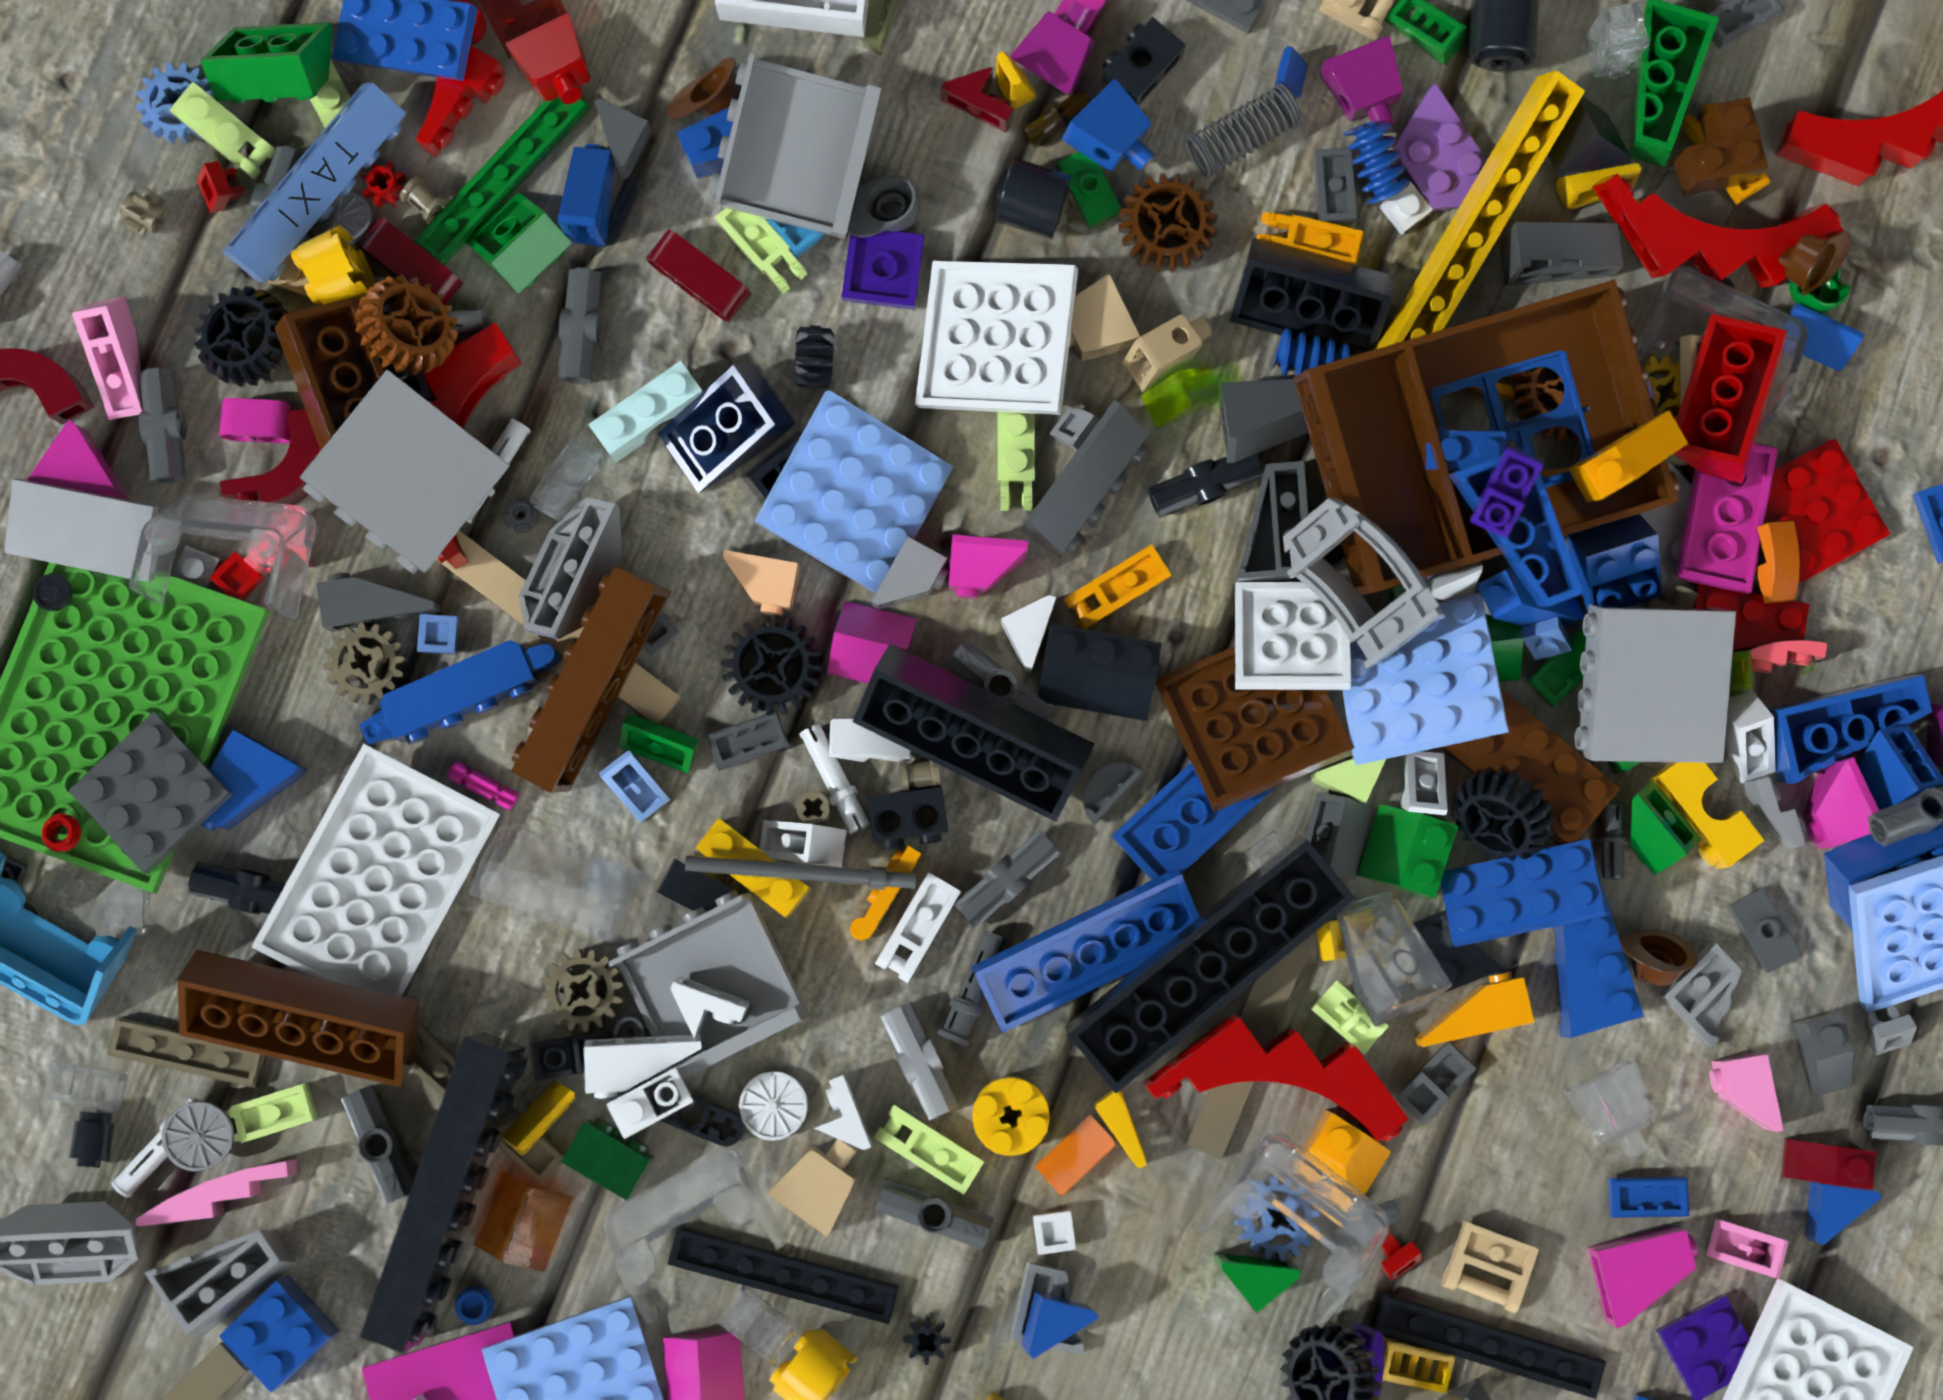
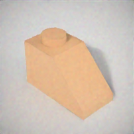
(766, 580)

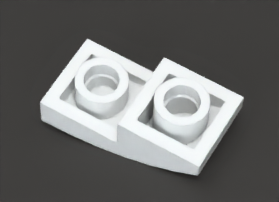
(859, 744)

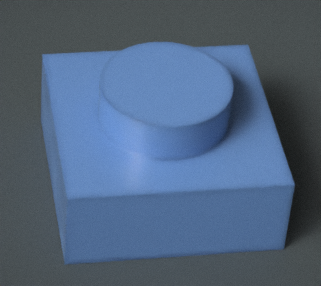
(438, 634)
(1546, 638)

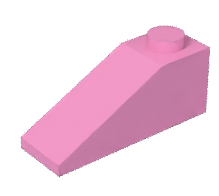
(112, 354)

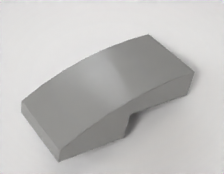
(1785, 825)

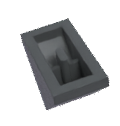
(625, 134)

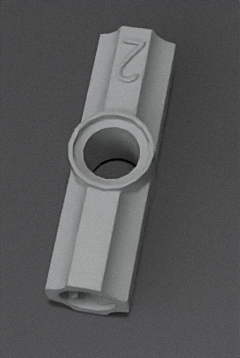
(919, 1061)

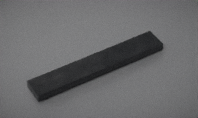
(783, 1274)
(1489, 1345)

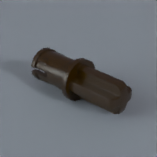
(1056, 118)

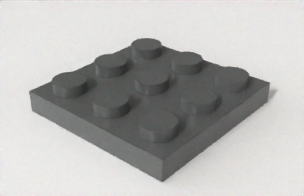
(150, 792)

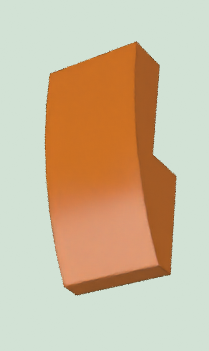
(1780, 573)

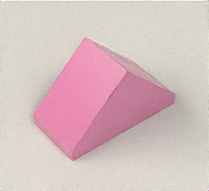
(1747, 1248)

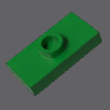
(1090, 189)
(1559, 673)

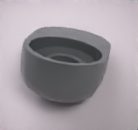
(884, 205)

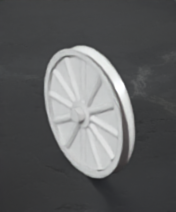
(773, 1105)

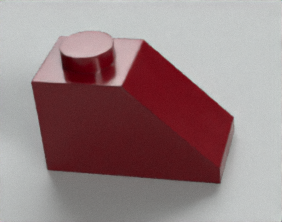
(1828, 1164)

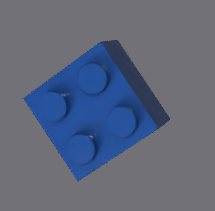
(279, 1333)

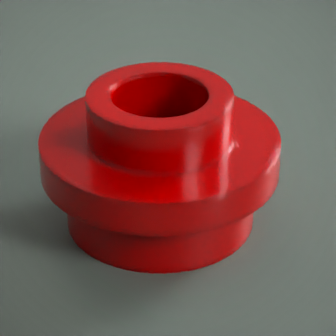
(53, 825)

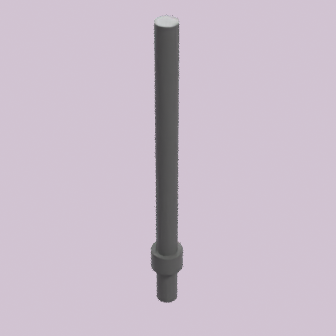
(876, 877)

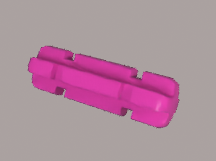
(483, 785)

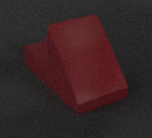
(969, 96)

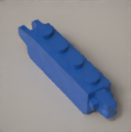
(457, 691)

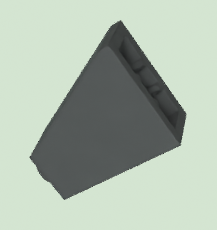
(1259, 416)

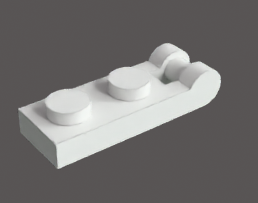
(919, 926)

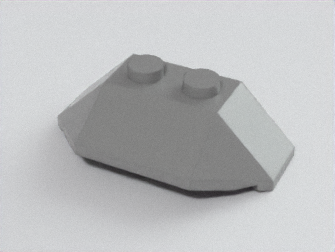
(571, 568)
(66, 1243)

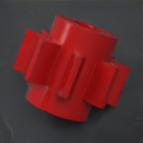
(378, 175)

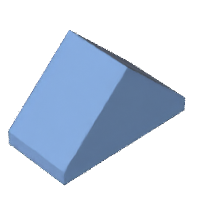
(634, 785)

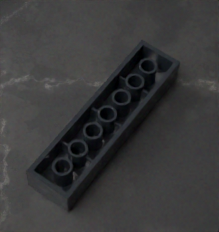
(1209, 963)
(444, 1192)

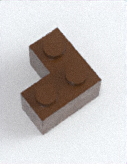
(1731, 150)

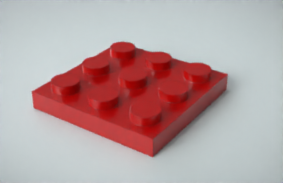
(1827, 507)

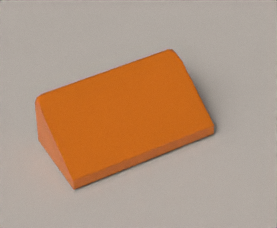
(1075, 1155)

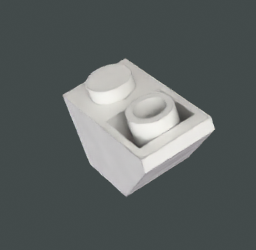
(650, 1103)

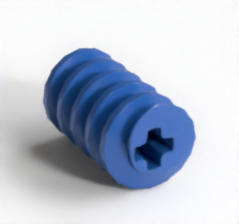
(1377, 160)
(1304, 355)

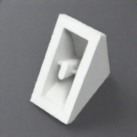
(1026, 629)

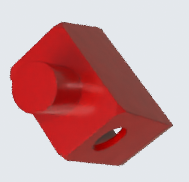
(552, 60)

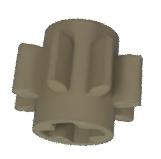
(144, 212)

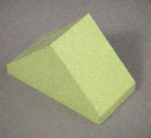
(1350, 779)

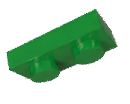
(658, 743)

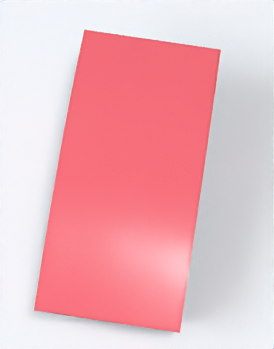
(1775, 654)

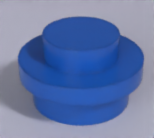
(474, 1305)

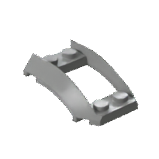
(1376, 634)

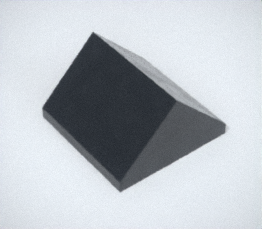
(1587, 142)

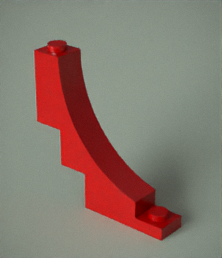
(1668, 238)
(1233, 1056)

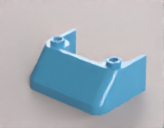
(51, 963)

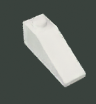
(625, 1062)

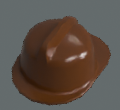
(708, 92)
(1815, 259)
(1658, 956)

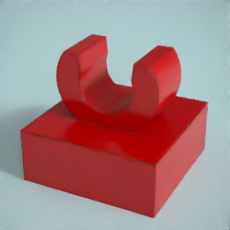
(215, 187)
(1399, 1259)

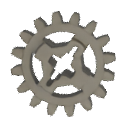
(380, 656)
(596, 1000)

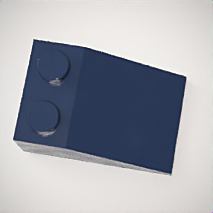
(726, 426)

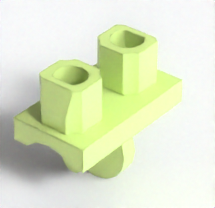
(1348, 1017)

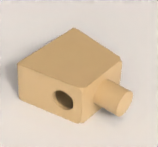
(1101, 321)
(1165, 350)
(817, 1186)

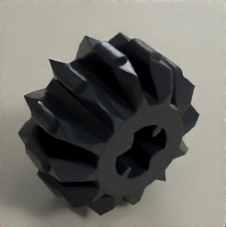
(814, 357)

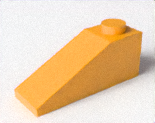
(1628, 457)
(1485, 1009)

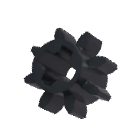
(927, 1351)

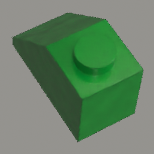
(1659, 830)

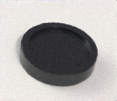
(52, 592)

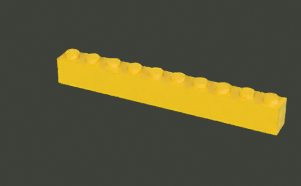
(1485, 209)

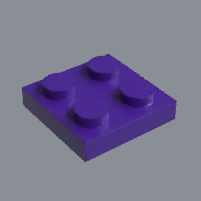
(883, 269)
(1705, 1346)

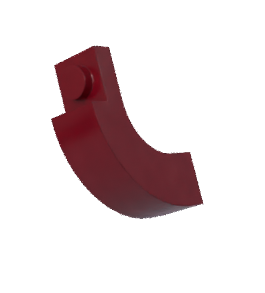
(55, 386)
(283, 482)

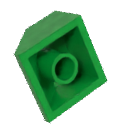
(519, 242)
(1407, 851)

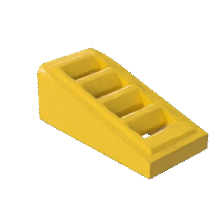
(1013, 82)
(1578, 191)
(1116, 1116)
(1393, 1357)

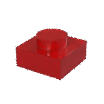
(237, 577)

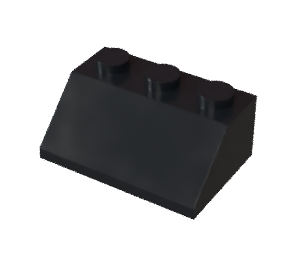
(1099, 672)

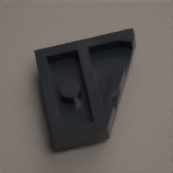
(1459, 963)

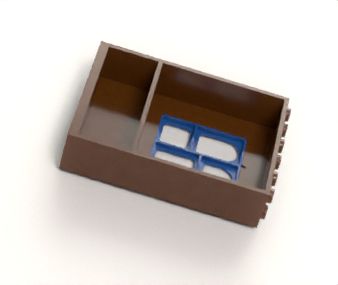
(1383, 407)

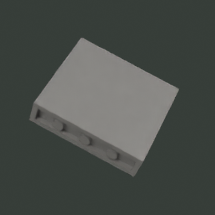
(794, 147)
(403, 473)
(1655, 684)
(721, 950)

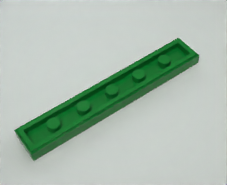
(500, 177)

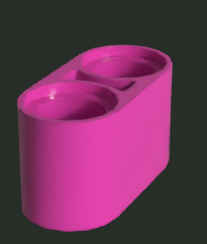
(255, 420)

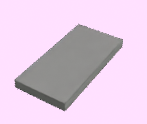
(75, 527)

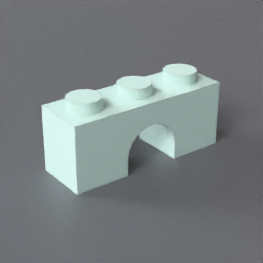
(629, 422)

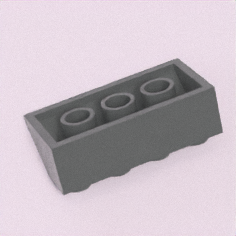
(1087, 481)

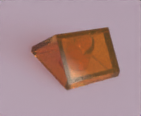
(522, 1222)

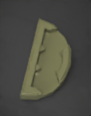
(879, 23)

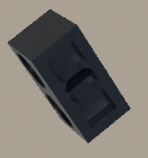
(907, 806)

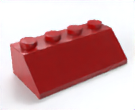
(1729, 395)

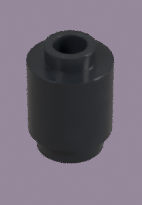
(92, 1139)

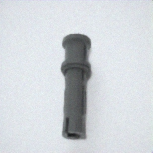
(966, 1005)

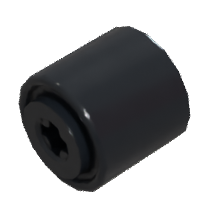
(1503, 34)
(1031, 197)

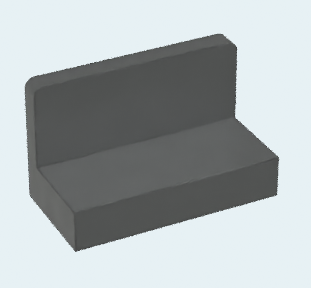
(1339, 831)

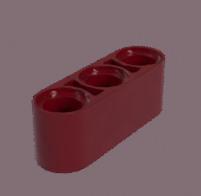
(403, 256)
(698, 276)

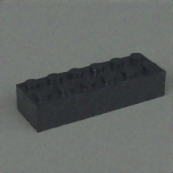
(972, 732)

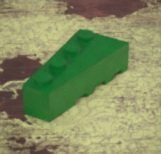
(1667, 76)

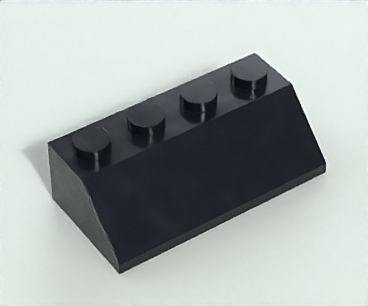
(1312, 296)

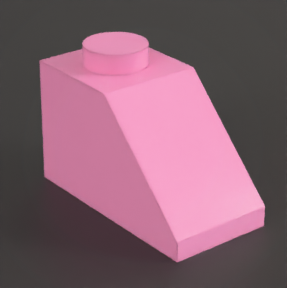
(1749, 1088)

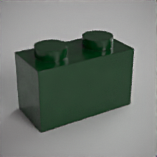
(608, 1158)

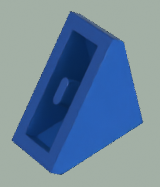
(1834, 1208)
(1053, 1321)

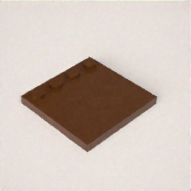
(1248, 736)

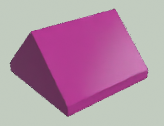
(863, 637)
(703, 1367)

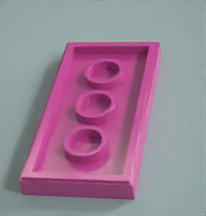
(1721, 525)
(439, 1371)

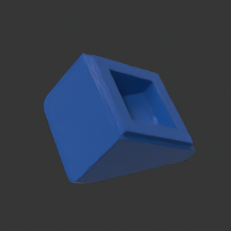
(1291, 71)

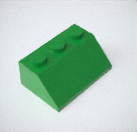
(270, 62)

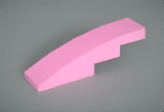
(208, 1198)

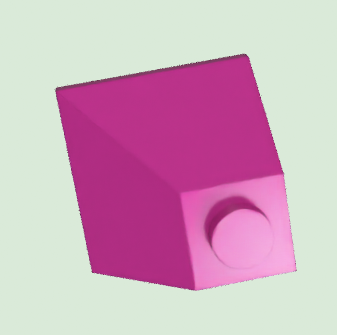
(982, 563)
(1838, 805)

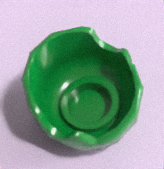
(1823, 298)

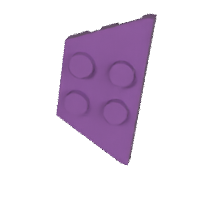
(1439, 153)

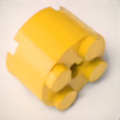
(333, 267)
(1000, 1135)
(815, 1369)

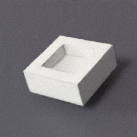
(1406, 209)
(1054, 1232)

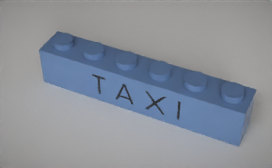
(315, 182)

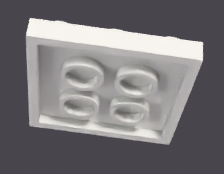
(1288, 639)

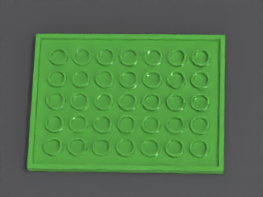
(94, 676)

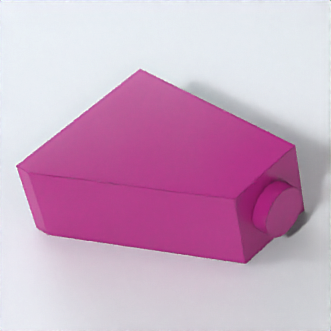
(77, 464)
(1640, 1270)

